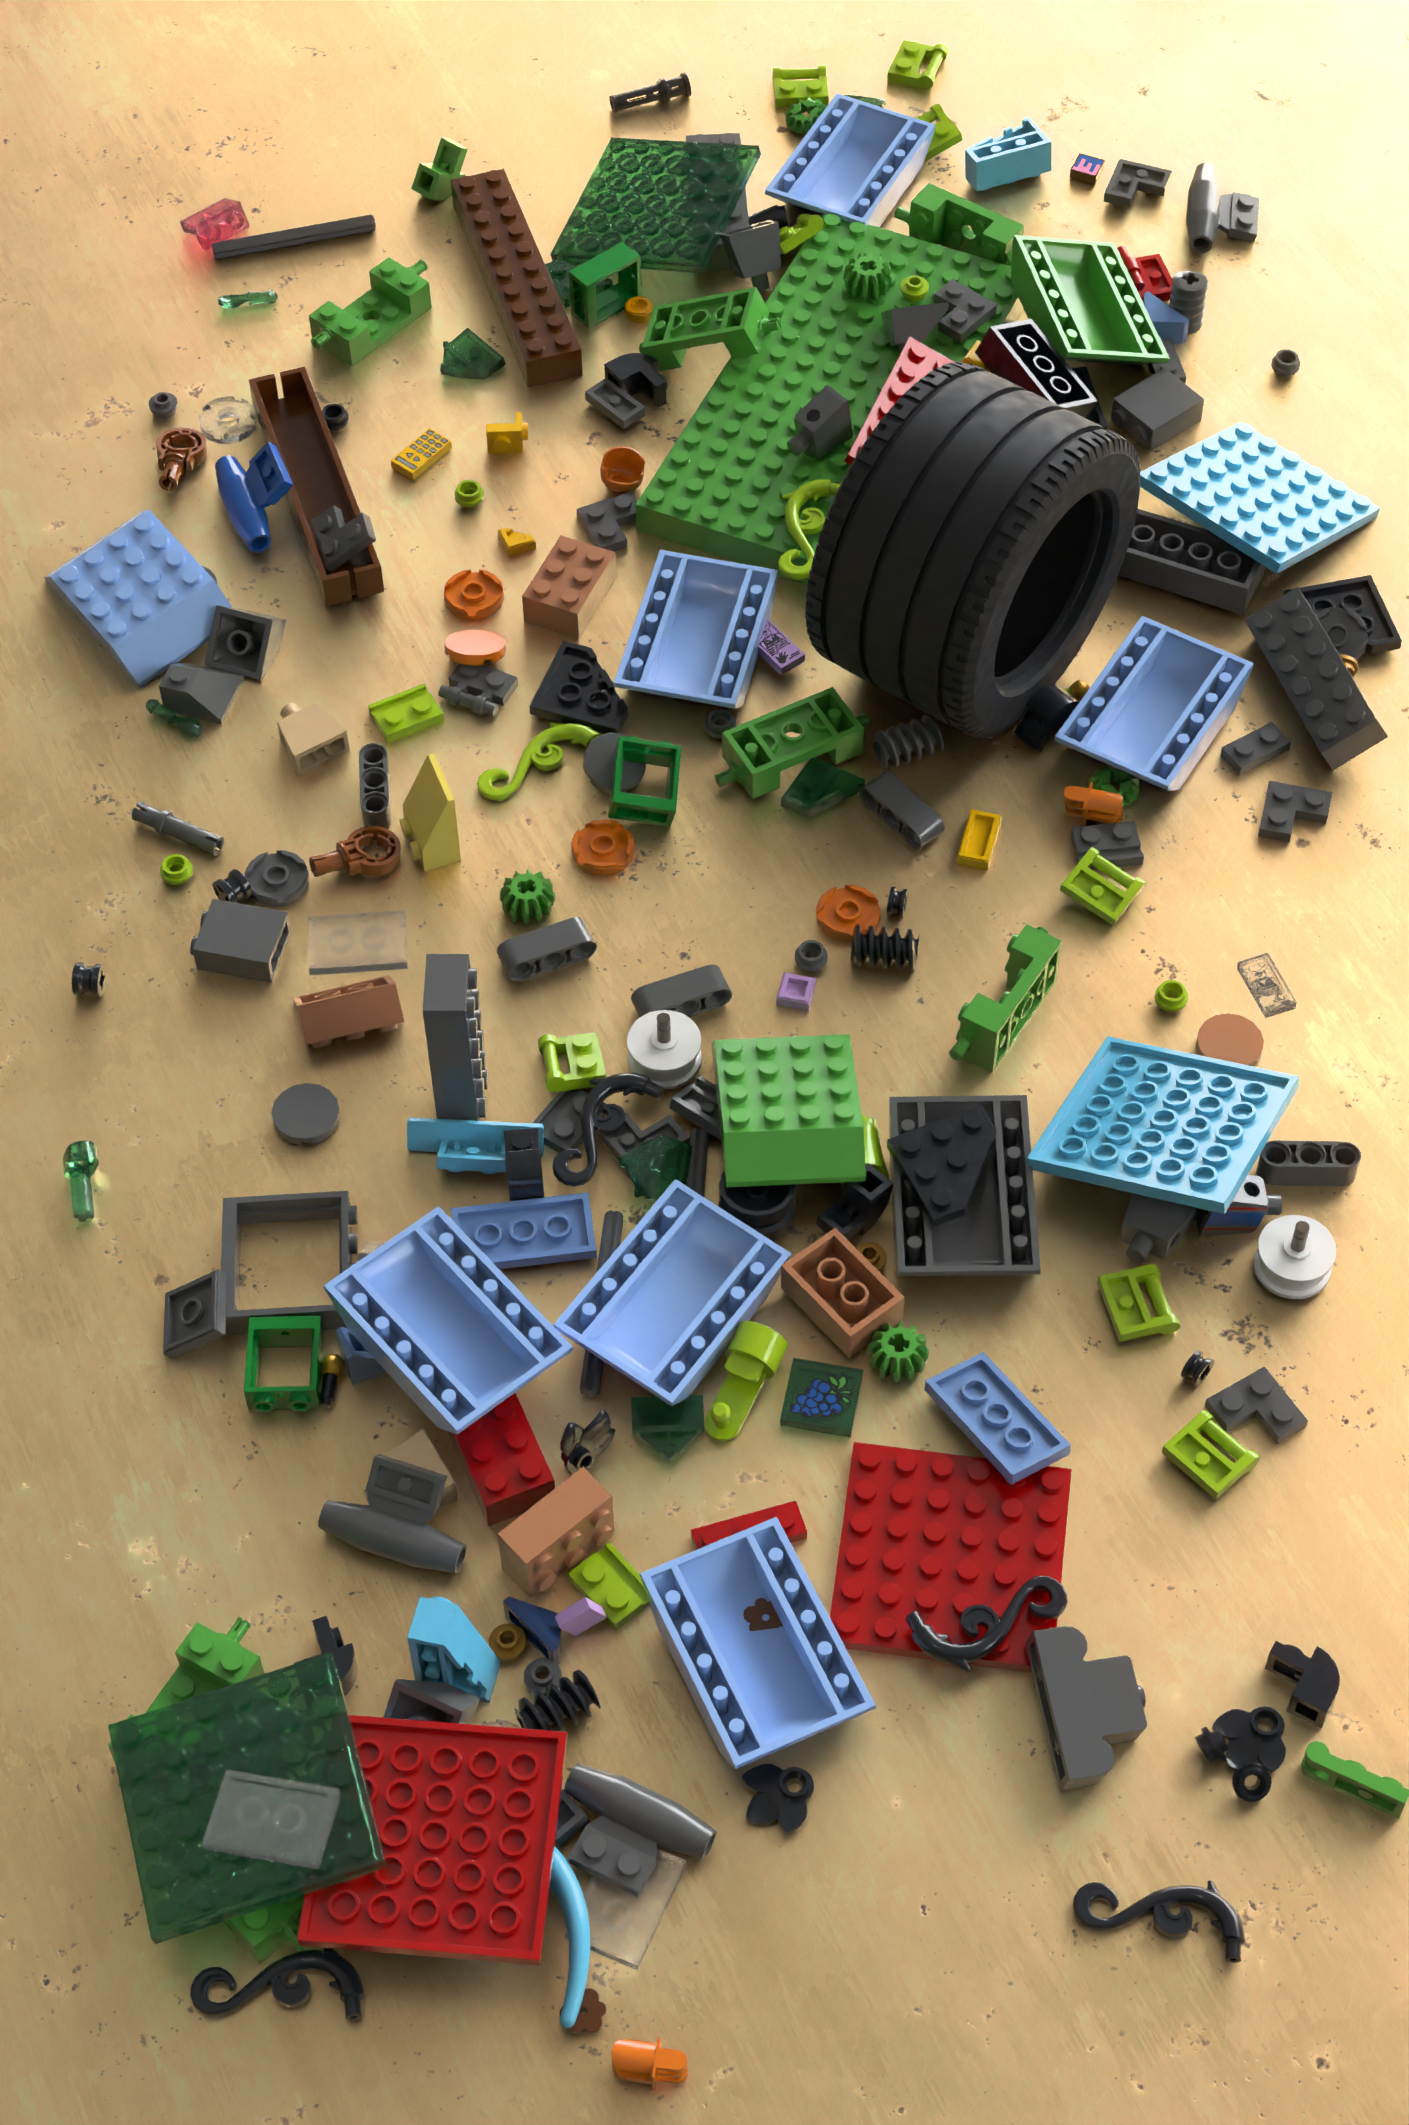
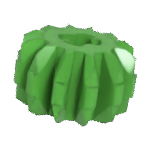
(867, 276)
(527, 896)
(898, 1351)

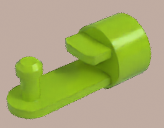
(751, 1360)

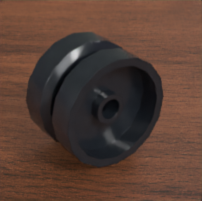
(760, 1207)

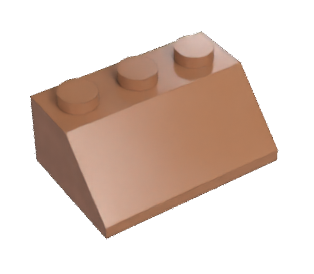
(348, 1011)

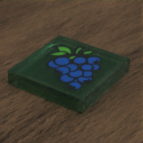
(821, 1397)

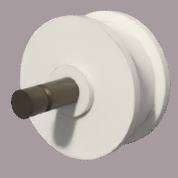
(665, 1048)
(1294, 1257)

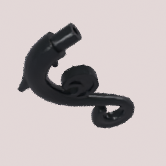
(608, 1125)
(982, 1615)
(1168, 1924)
(289, 1995)

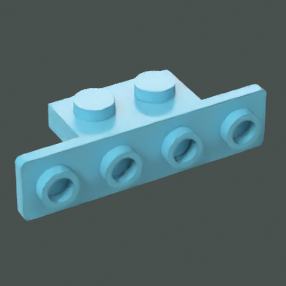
(465, 1143)

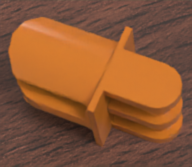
(1093, 804)
(648, 2062)

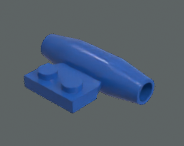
(251, 491)

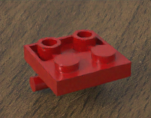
(1148, 274)

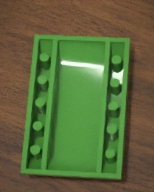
(1084, 301)
(789, 1110)

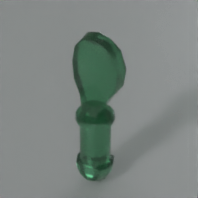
(235, 301)
(187, 724)

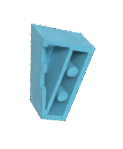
(1008, 158)
(450, 1649)

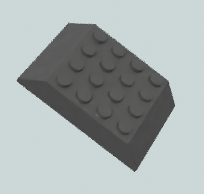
(1000, 1222)

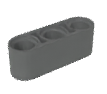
(375, 786)
(901, 810)
(546, 949)
(684, 993)
(1323, 1160)

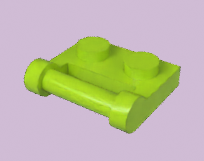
(910, 60)
(789, 91)
(945, 132)
(805, 227)
(1097, 892)
(583, 1060)
(1128, 1307)
(1203, 1460)

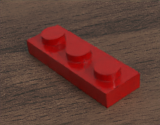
(787, 1514)

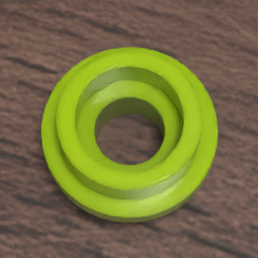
(914, 288)
(469, 493)
(176, 869)
(1173, 989)

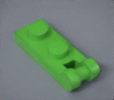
(1354, 1780)

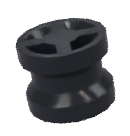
(233, 887)
(88, 979)

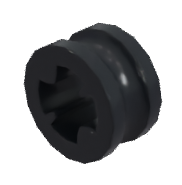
(897, 902)
(1197, 1368)

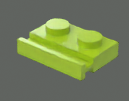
(406, 713)
(612, 1584)

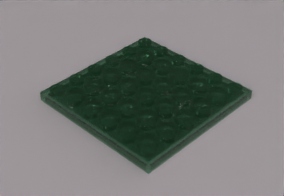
(658, 200)
(172, 1769)

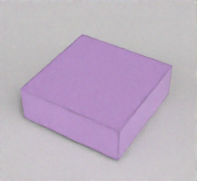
(796, 991)
(580, 1616)

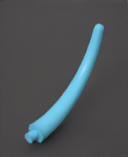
(576, 1917)

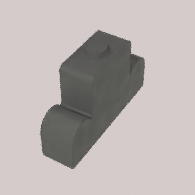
(1083, 1704)

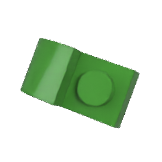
(435, 178)

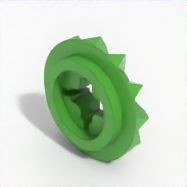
(799, 122)
(1128, 784)

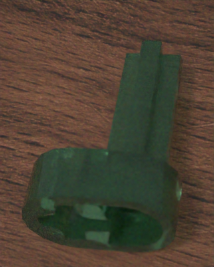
(80, 1176)

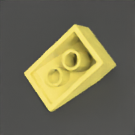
(431, 818)

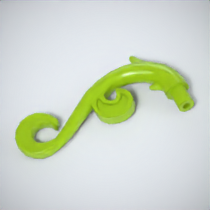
(797, 527)
(532, 754)

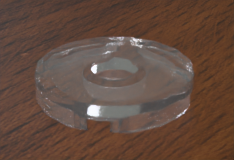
(232, 431)

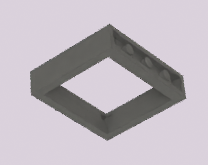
(282, 1209)

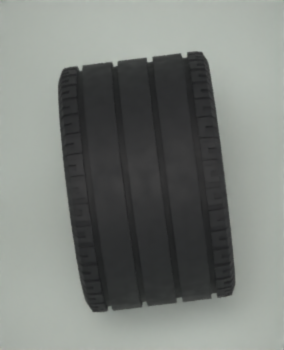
(971, 547)

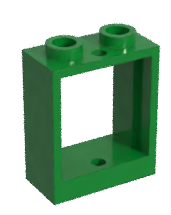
(593, 308)
(640, 807)
(283, 1332)

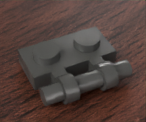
(481, 681)

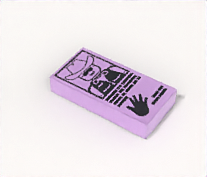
(778, 649)

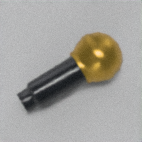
(331, 1367)

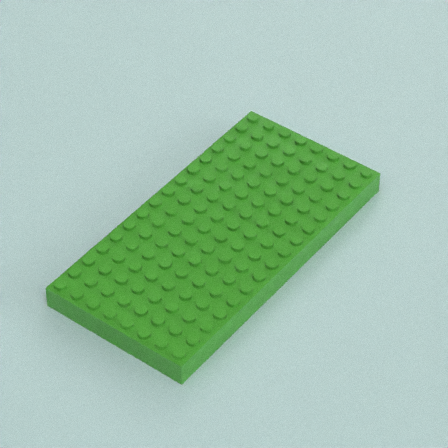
(733, 460)

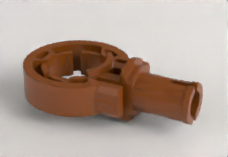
(175, 460)
(352, 860)

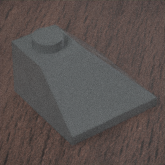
(912, 322)
(244, 641)
(199, 691)
(430, 1702)

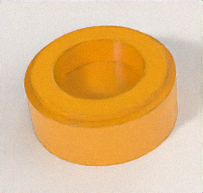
(638, 309)

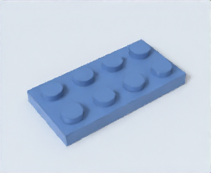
(531, 1230)
(997, 1418)

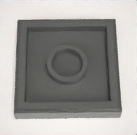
(195, 1314)

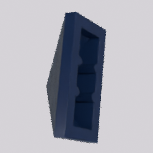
(538, 1625)

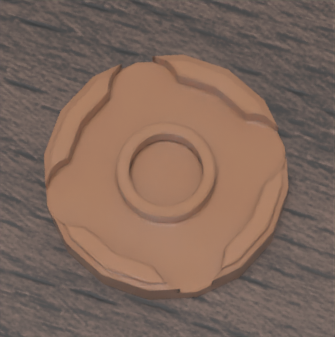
(1230, 1039)

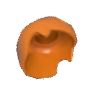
(622, 469)

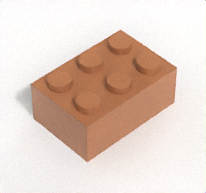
(569, 587)
(841, 1292)
(557, 1532)

